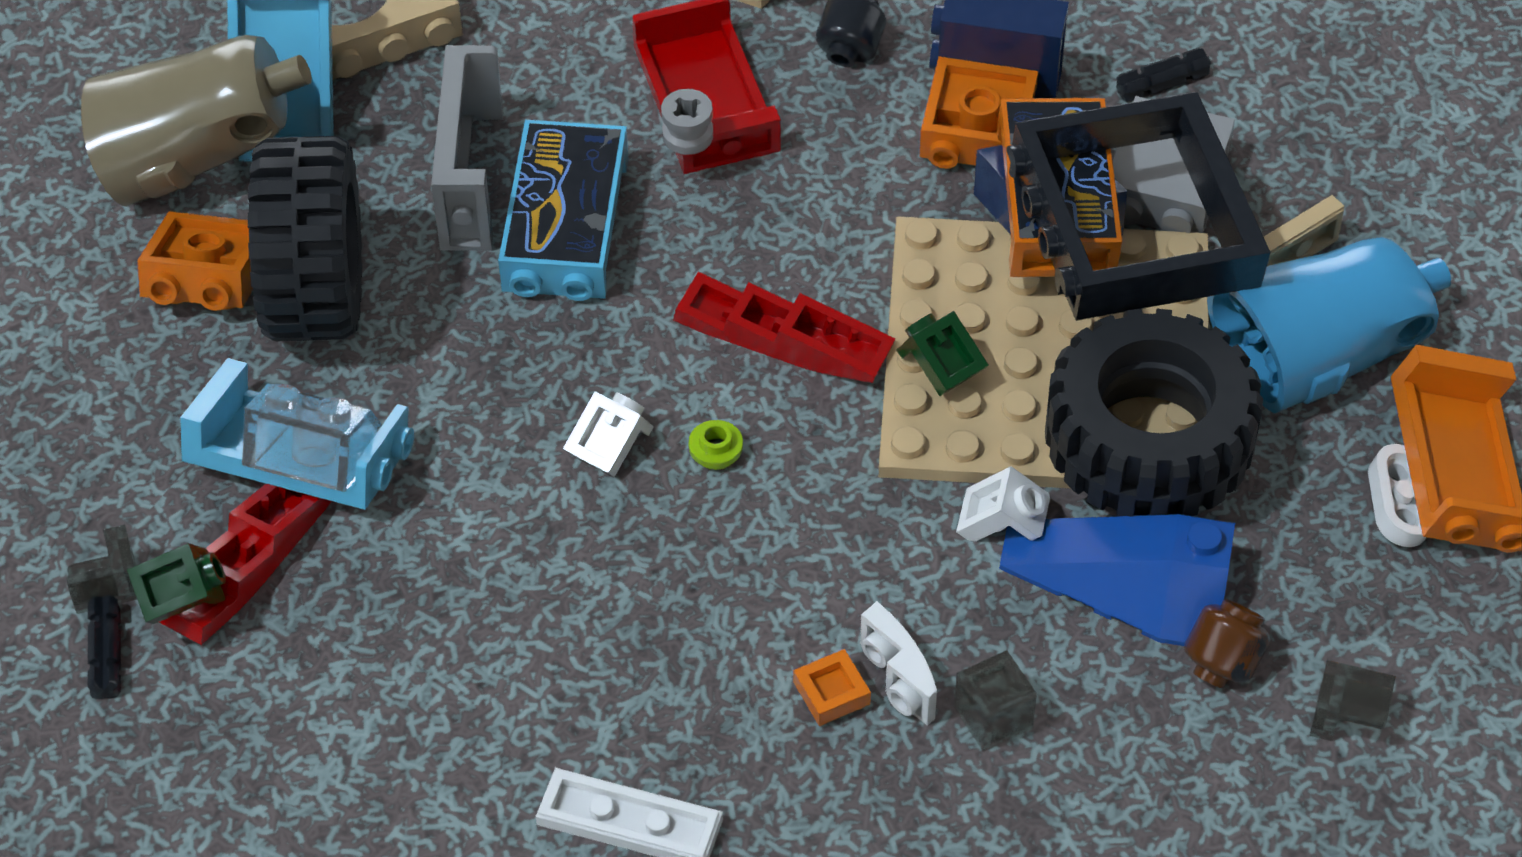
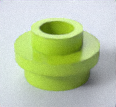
(715, 455)

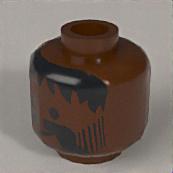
(1227, 643)

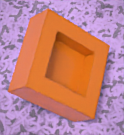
(831, 687)

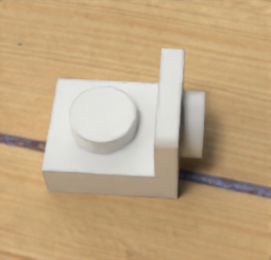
(607, 432)
(1001, 502)

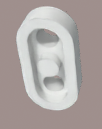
(1392, 499)

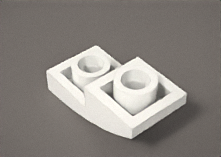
(908, 676)

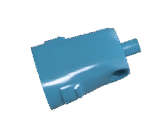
(1330, 317)

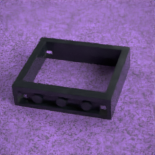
(1151, 283)

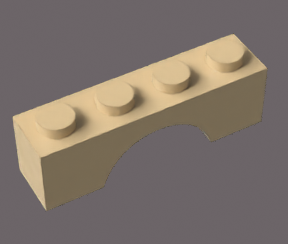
(393, 33)

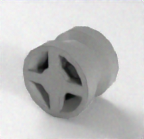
(687, 121)

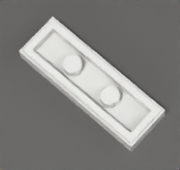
(627, 817)

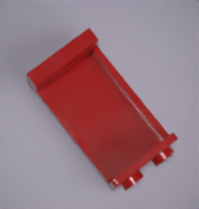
(699, 50)

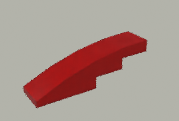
(795, 332)
(251, 549)

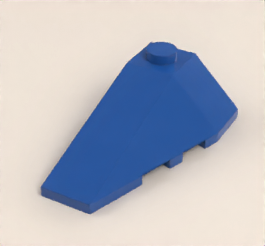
(1134, 568)

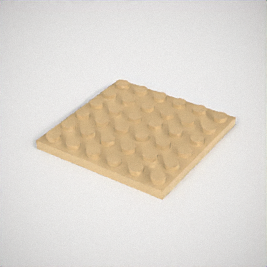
(1020, 331)

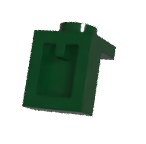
(943, 351)
(177, 582)

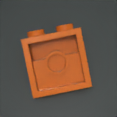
(966, 108)
(197, 262)

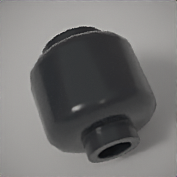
(850, 30)

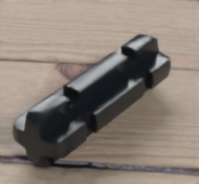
(1163, 74)
(104, 647)

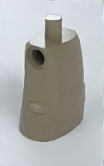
(185, 114)

